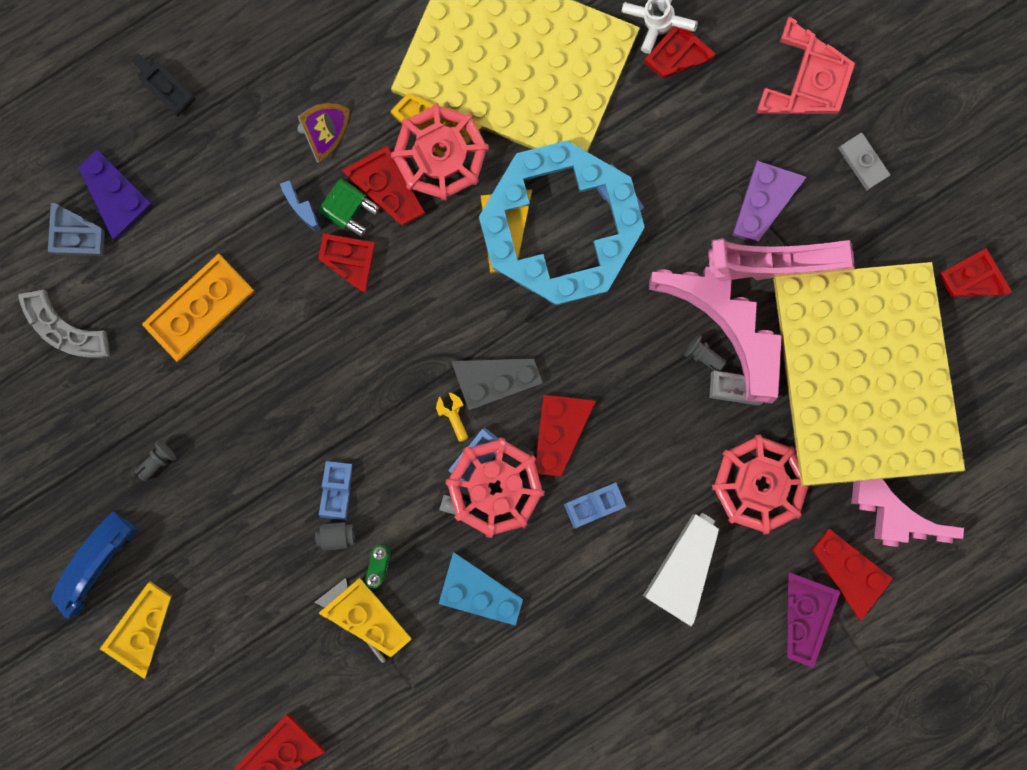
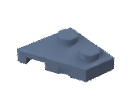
(73, 234)

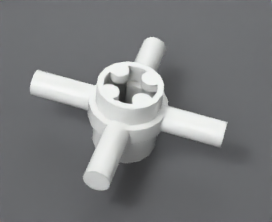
(655, 22)

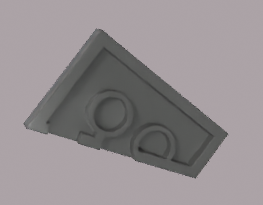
(494, 380)

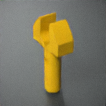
(453, 416)

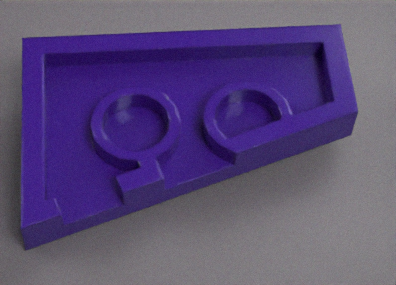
(114, 195)

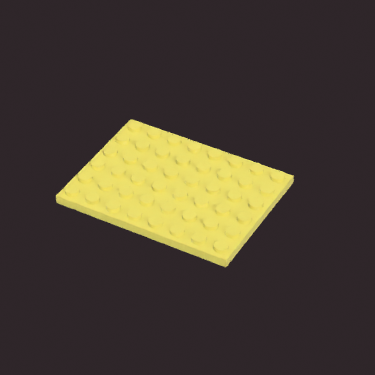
(519, 66)
(868, 374)

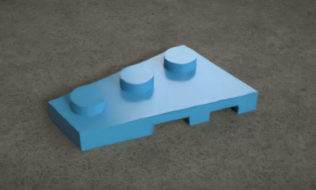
(477, 593)

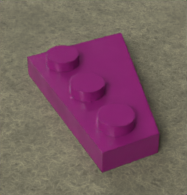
(808, 617)

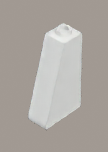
(683, 573)

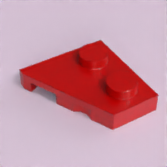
(677, 53)
(348, 258)
(975, 277)

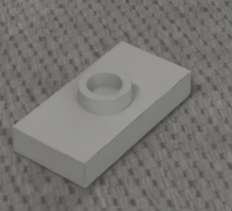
(864, 161)
(729, 387)

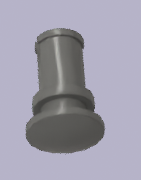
(703, 353)
(157, 458)

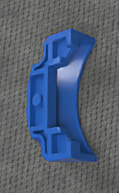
(90, 563)

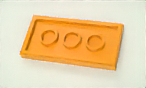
(198, 308)

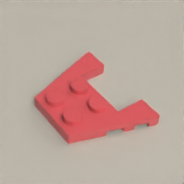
(820, 79)

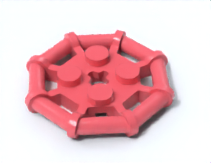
(434, 165)
(480, 492)
(748, 492)

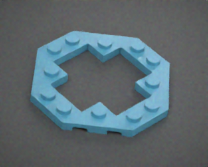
(589, 174)

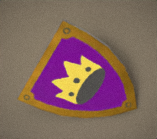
(323, 127)

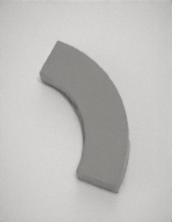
(57, 332)

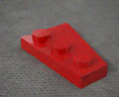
(384, 184)
(559, 431)
(853, 574)

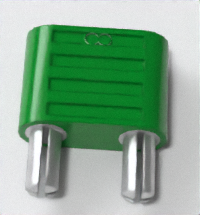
(344, 204)
(378, 566)

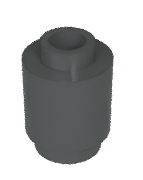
(335, 536)

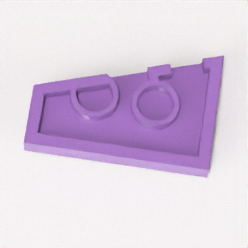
(764, 199)

